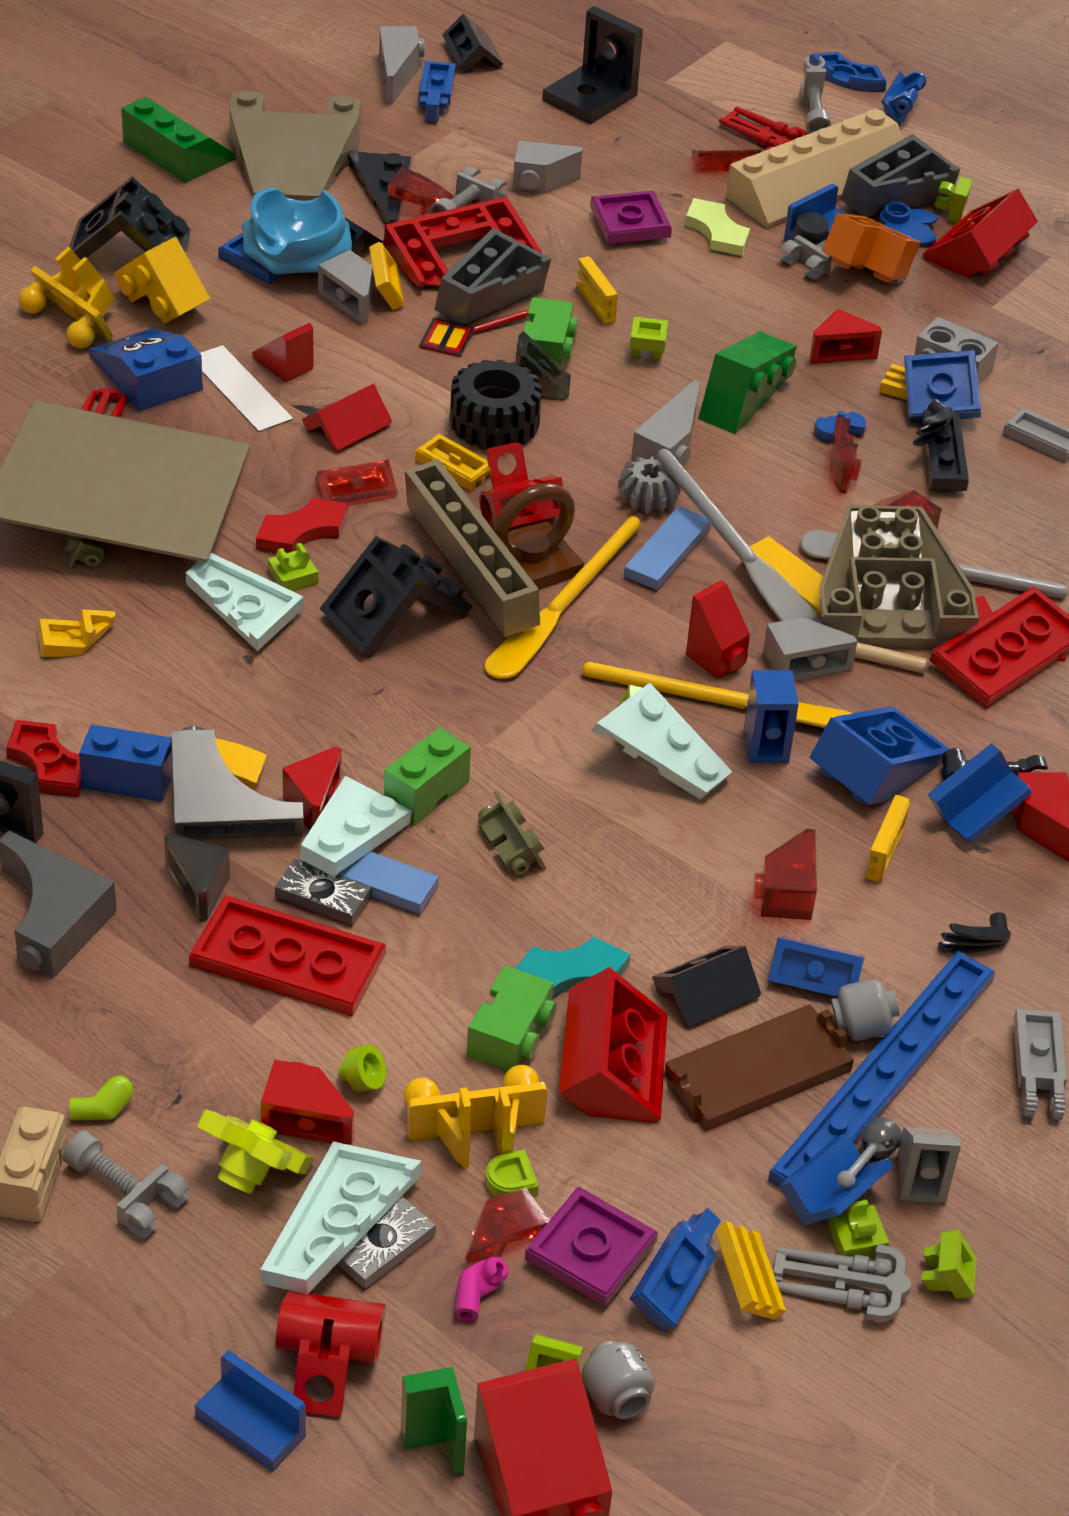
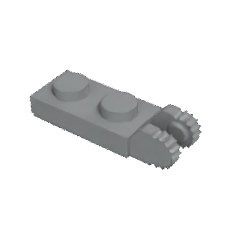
(1040, 1059)

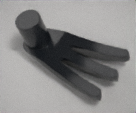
(936, 424)
(977, 938)

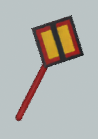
(454, 337)

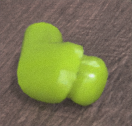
(105, 1104)

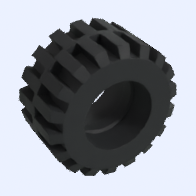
(495, 403)

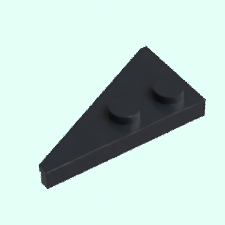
(375, 174)

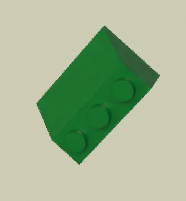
(171, 141)

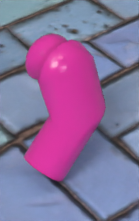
(475, 1284)

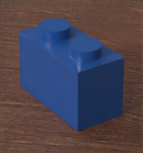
(770, 716)
(126, 762)

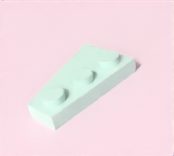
(244, 599)
(661, 736)
(351, 827)

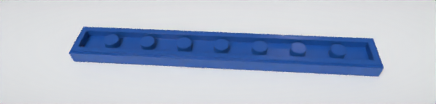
(891, 1062)

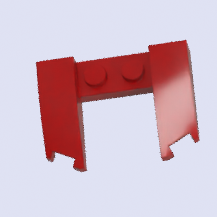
(414, 240)

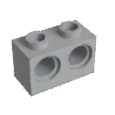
(946, 336)

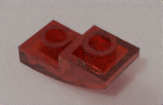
(843, 459)

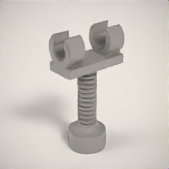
(811, 94)
(469, 190)
(808, 252)
(85, 1153)

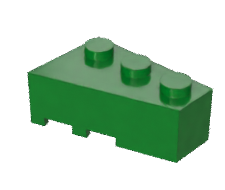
(745, 379)

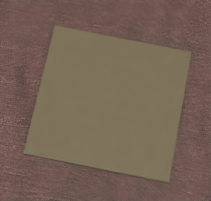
(119, 480)

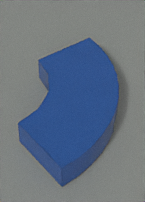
(850, 74)

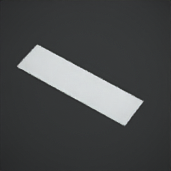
(242, 389)

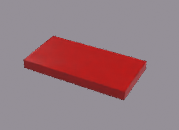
(1006, 647)
(288, 955)

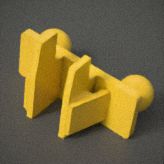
(78, 292)
(460, 1114)

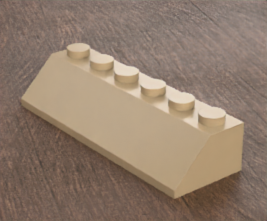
(786, 173)

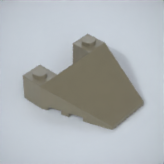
(291, 148)

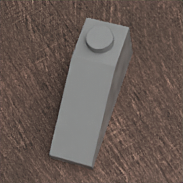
(399, 57)
(669, 427)

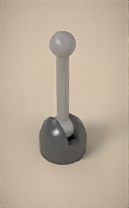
(874, 1142)

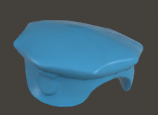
(293, 233)

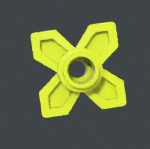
(251, 1150)

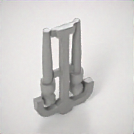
(896, 1284)

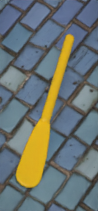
(520, 647)
(806, 714)

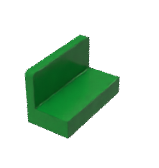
(434, 1414)

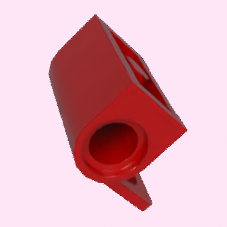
(509, 485)
(326, 1337)

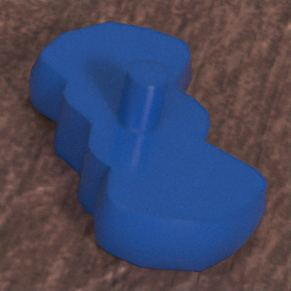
(825, 427)

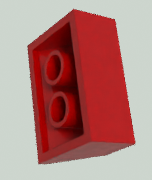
(984, 236)
(613, 1050)

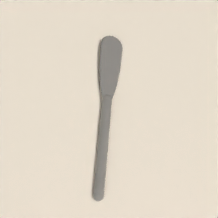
(821, 543)
(775, 590)

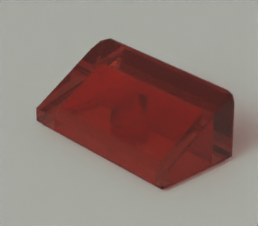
(720, 159)
(357, 482)

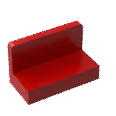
(350, 417)

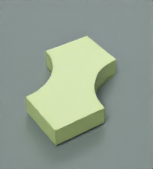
(718, 228)

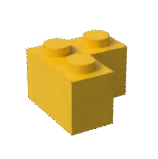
(165, 278)

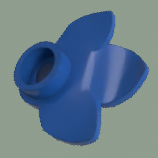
(910, 222)

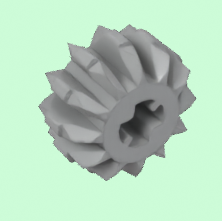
(647, 486)

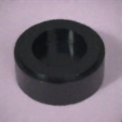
(811, 226)

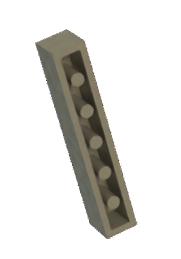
(472, 548)

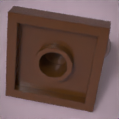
(539, 545)

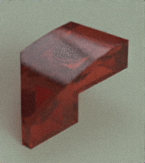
(416, 189)
(503, 1221)

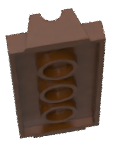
(759, 1066)

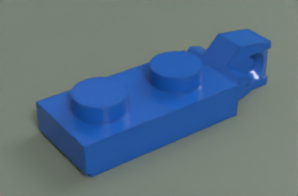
(436, 88)
(677, 1270)

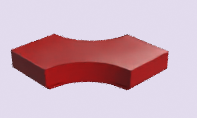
(314, 521)
(40, 750)

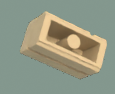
(31, 1163)

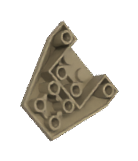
(895, 581)

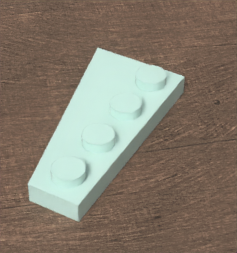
(335, 1212)

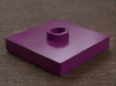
(630, 217)
(591, 1246)

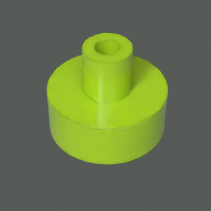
(363, 1068)

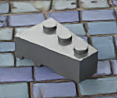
(901, 173)
(490, 278)

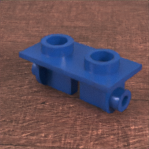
(902, 95)

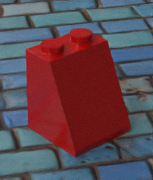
(541, 1444)

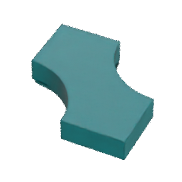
(574, 965)

